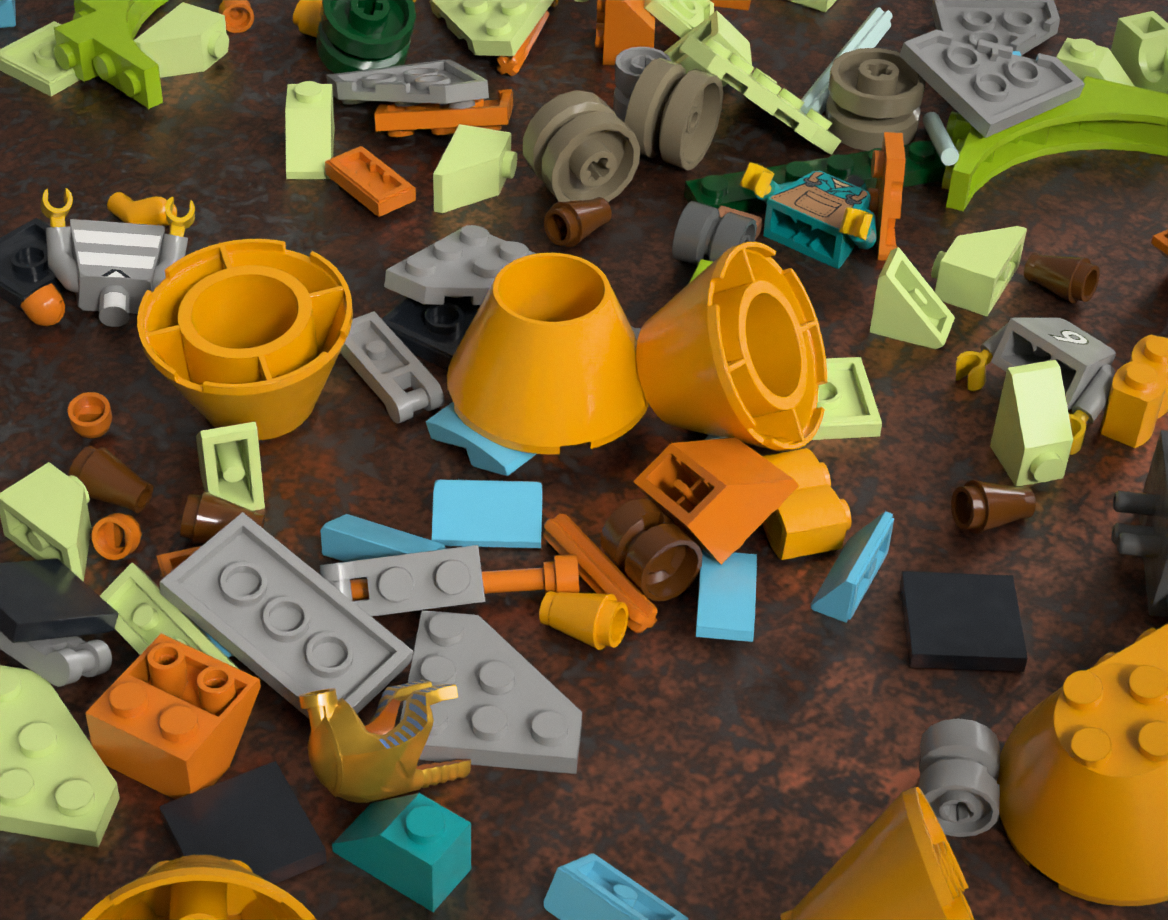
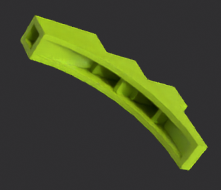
(103, 45)
(1101, 118)

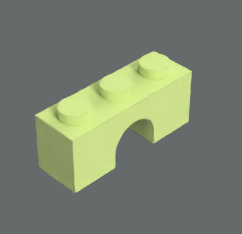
(1142, 50)

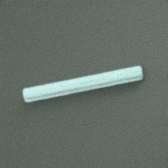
(865, 37)

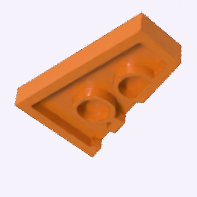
(442, 120)

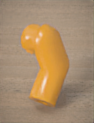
(145, 211)

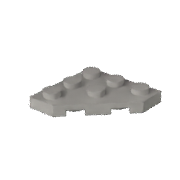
(1004, 22)
(989, 81)
(412, 84)
(454, 267)
(503, 706)

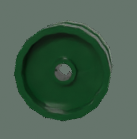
(364, 33)

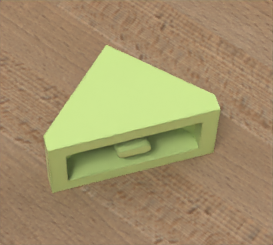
(908, 306)

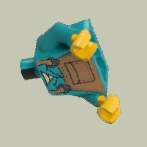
(815, 213)

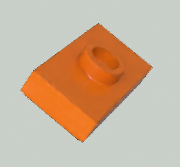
(370, 181)

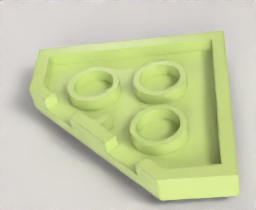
(491, 25)
(762, 91)
(48, 768)

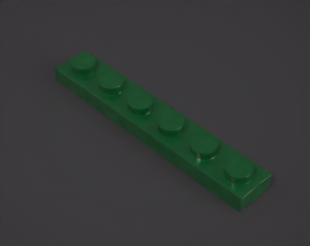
(921, 167)

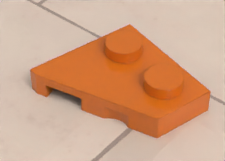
(886, 197)

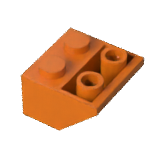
(623, 26)
(715, 491)
(173, 718)

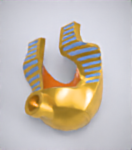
(377, 758)

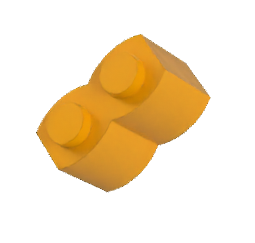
(1138, 393)
(813, 515)

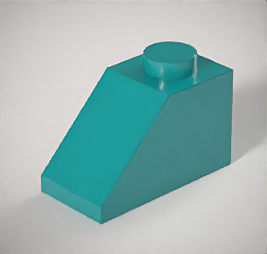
(410, 847)

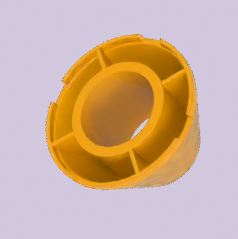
(248, 331)
(737, 353)
(548, 359)

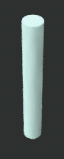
(940, 138)

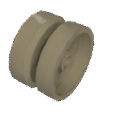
(873, 95)
(675, 112)
(581, 148)

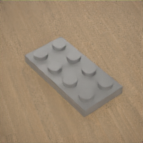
(283, 618)

